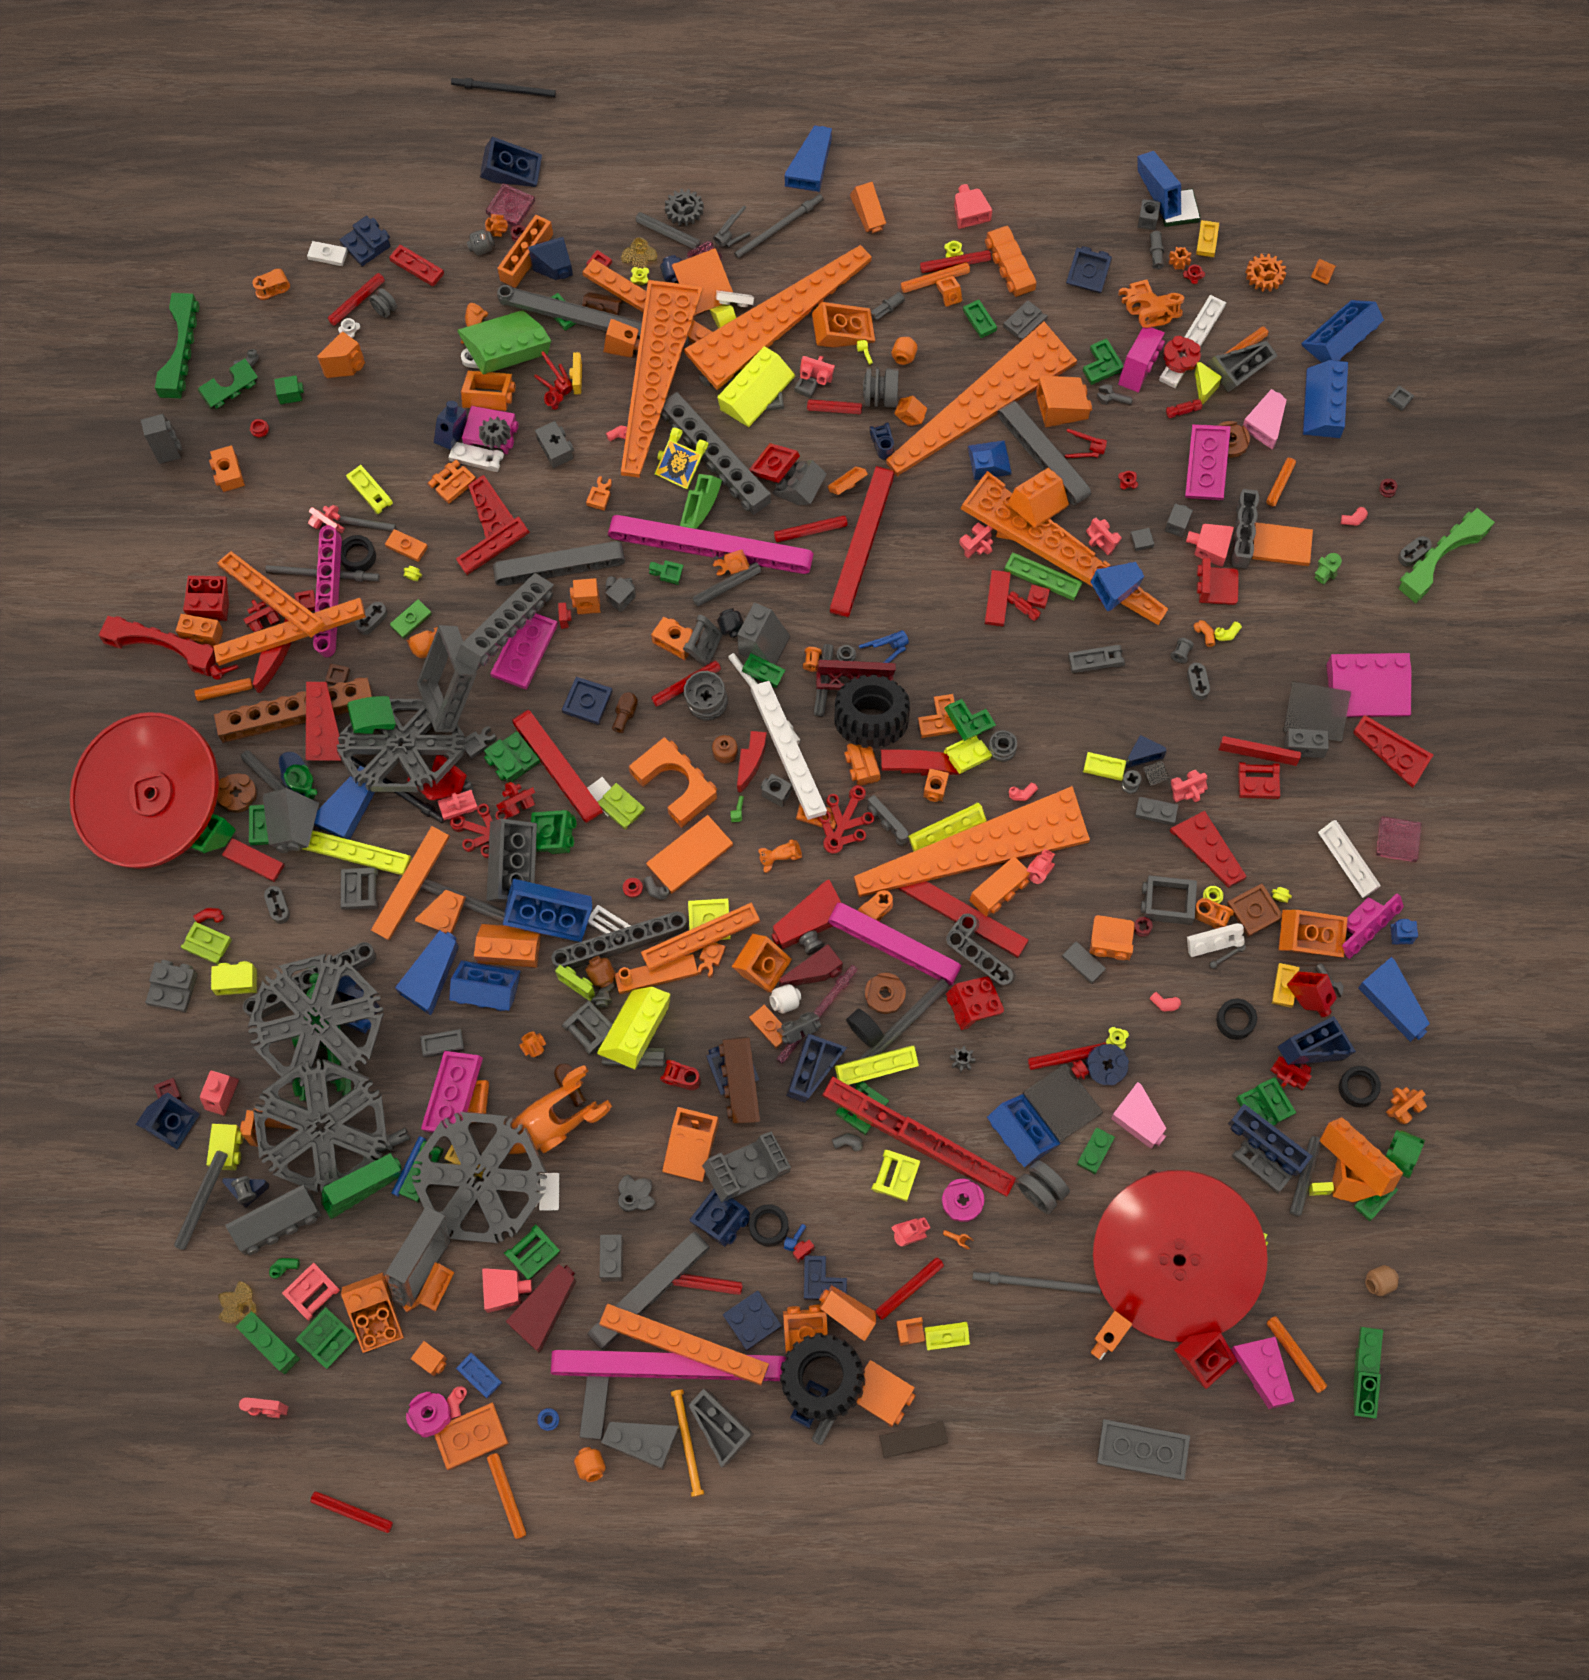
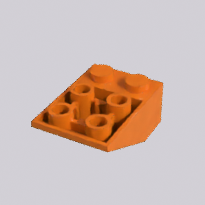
(690, 1144)
(372, 1312)

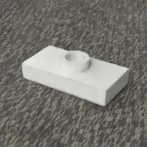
(327, 253)

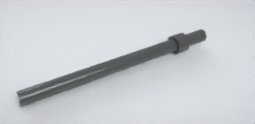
(805, 207)
(358, 575)
(995, 1278)

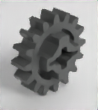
(684, 207)

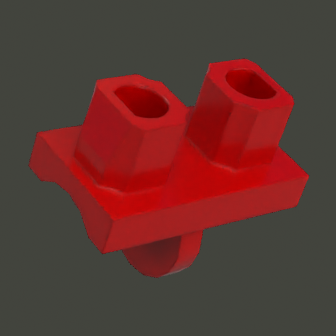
(254, 620)
(524, 797)
(1291, 1074)

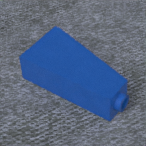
(810, 162)
(1160, 183)
(344, 809)
(429, 972)
(1394, 998)

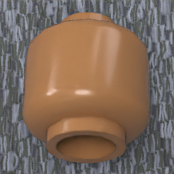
(1382, 1280)

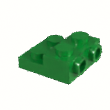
(511, 757)
(554, 831)

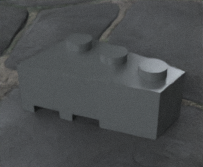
(1241, 363)
(161, 438)
(721, 1427)
(642, 1441)

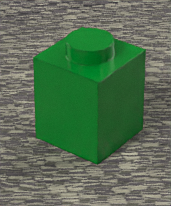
(288, 389)

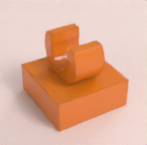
(1323, 271)

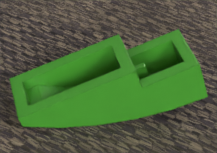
(700, 501)

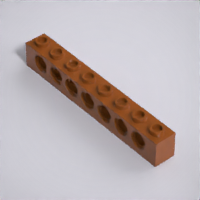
(285, 717)

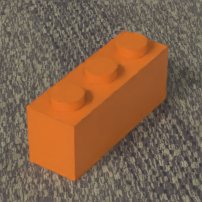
(1000, 887)

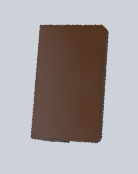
(602, 302)

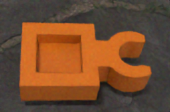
(1136, 288)
(599, 496)
(733, 562)
(711, 956)

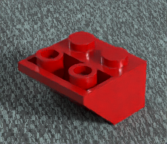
(207, 597)

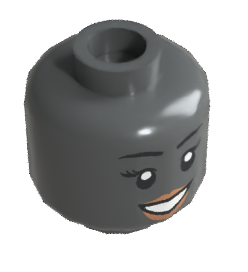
(481, 242)

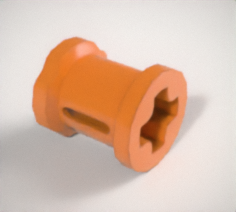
(812, 658)

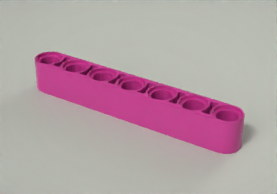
(325, 582)
(894, 943)

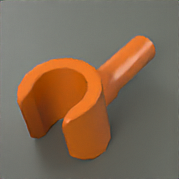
(959, 1238)

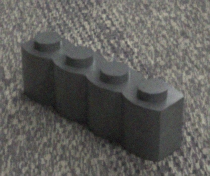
(1245, 528)

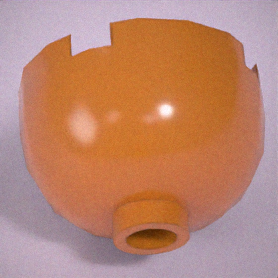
(421, 643)

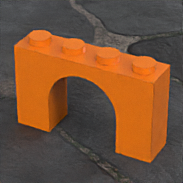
(665, 757)

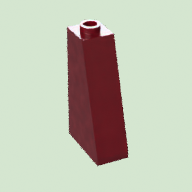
(540, 1311)

